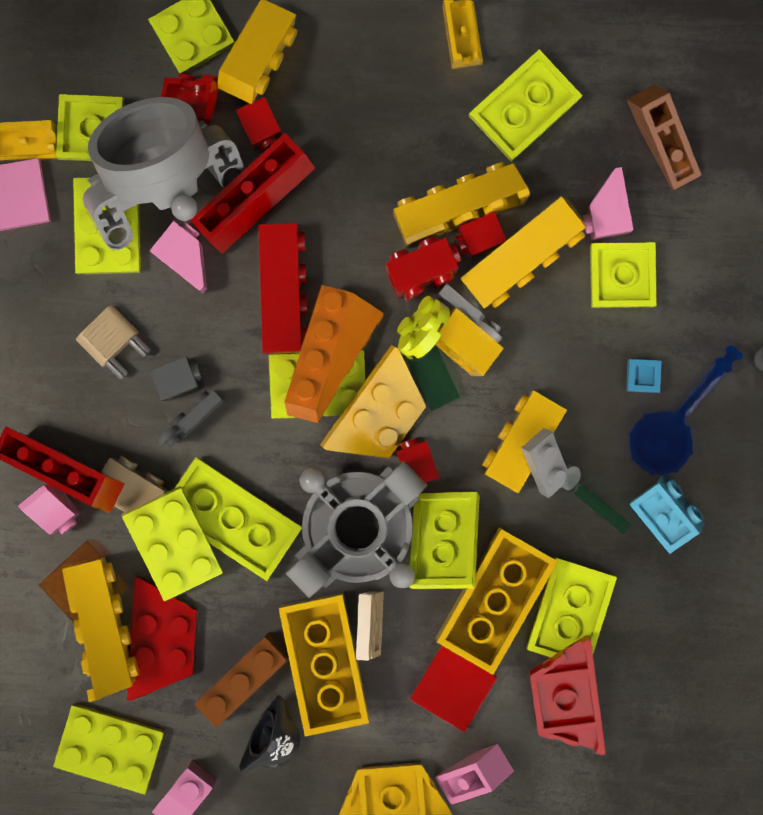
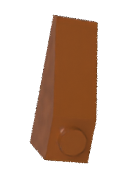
(664, 135)

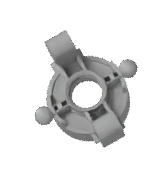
(154, 156)
(328, 558)

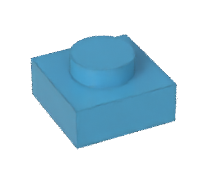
(643, 376)

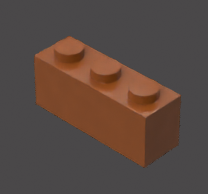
(241, 680)

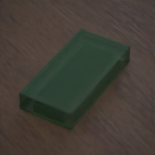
(434, 379)
(600, 508)

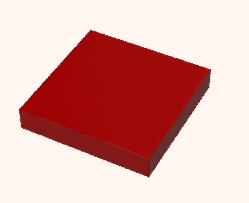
(453, 688)

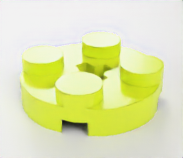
(420, 330)

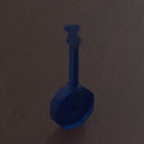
(662, 440)

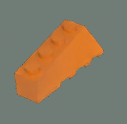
(331, 345)

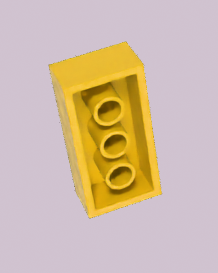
(492, 612)
(324, 664)

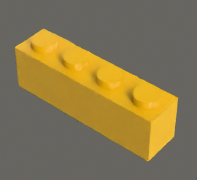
(468, 200)
(524, 252)
(100, 627)

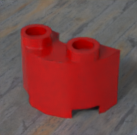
(198, 93)

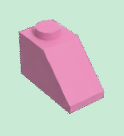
(609, 210)
(183, 254)
(50, 510)
(475, 774)
(186, 792)

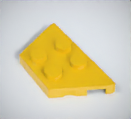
(379, 411)
(393, 791)

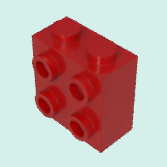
(430, 264)

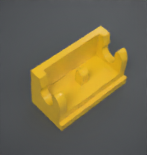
(462, 33)
(28, 140)
(467, 344)

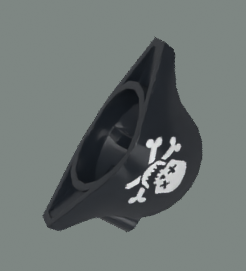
(272, 739)

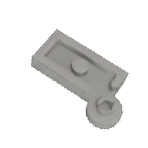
(454, 300)
(548, 464)

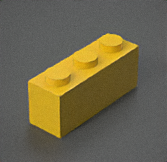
(257, 51)
(508, 462)

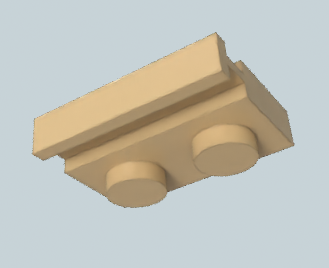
(369, 625)

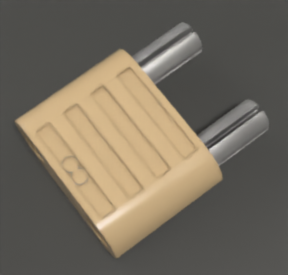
(108, 337)

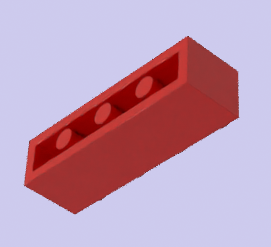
(253, 193)
(281, 288)
(59, 470)

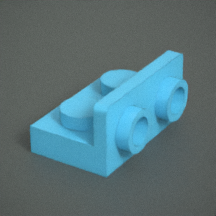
(668, 514)

